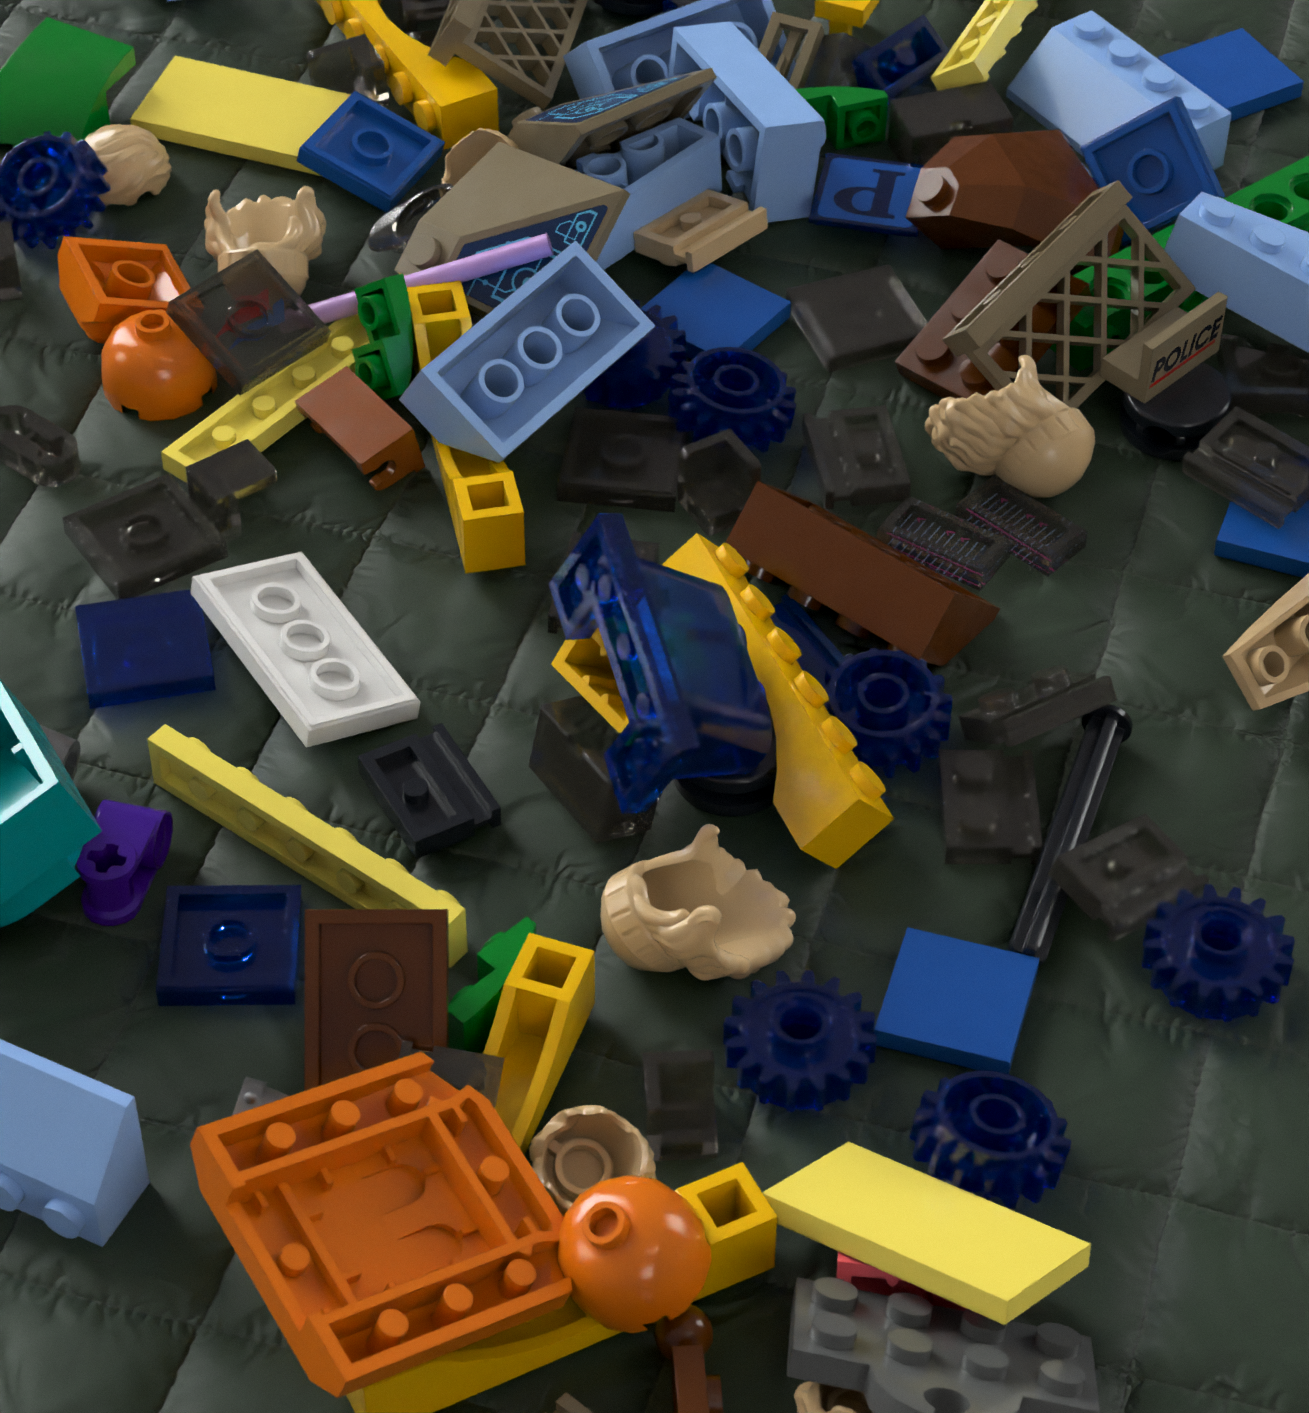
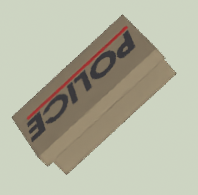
(1166, 349)

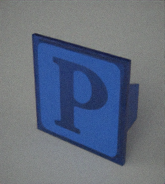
(865, 195)

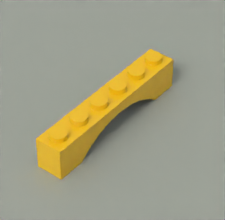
(442, 98)
(478, 490)
(820, 785)
(538, 1027)
(742, 1245)

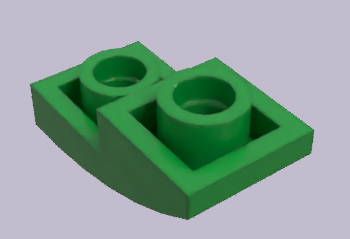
(850, 113)
(387, 316)
(476, 1005)

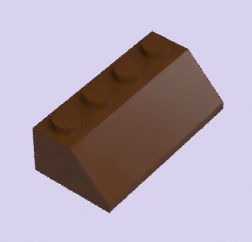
(856, 576)

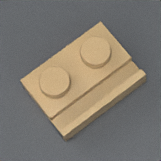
(700, 230)

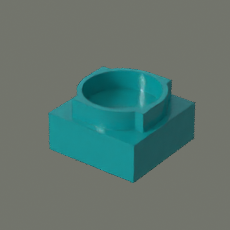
(40, 815)

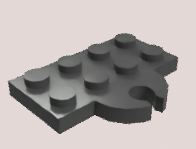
(934, 1356)

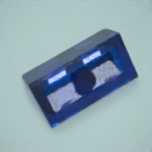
(901, 59)

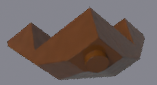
(1003, 190)

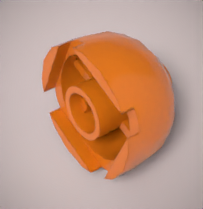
(154, 368)
(633, 1252)

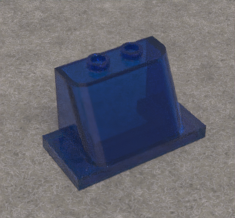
(674, 660)

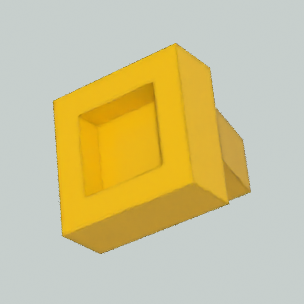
(844, 13)

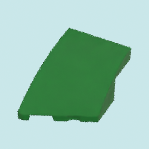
(59, 82)

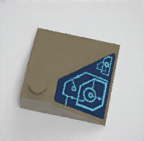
(606, 119)
(505, 202)

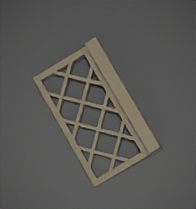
(471, 22)
(1051, 265)

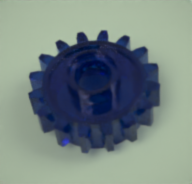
(50, 188)
(645, 369)
(735, 392)
(890, 708)
(1217, 954)
(799, 1042)
(991, 1136)

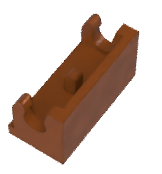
(362, 427)

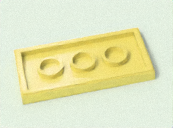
(235, 112)
(927, 1232)

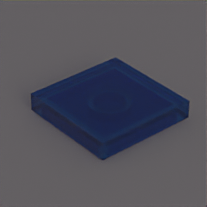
(144, 648)
(230, 945)

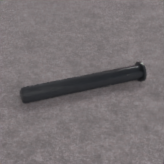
(1070, 828)

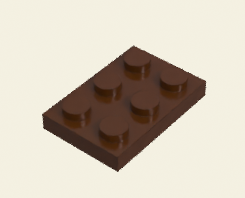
(935, 366)
(372, 985)

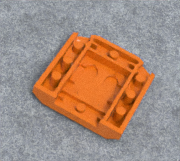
(383, 1220)

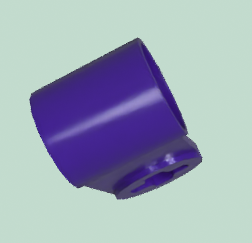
(122, 860)

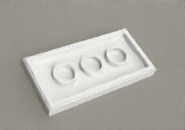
(304, 649)

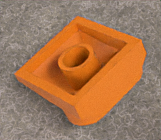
(115, 280)

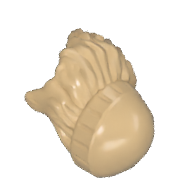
(280, 228)
(1016, 435)
(696, 913)

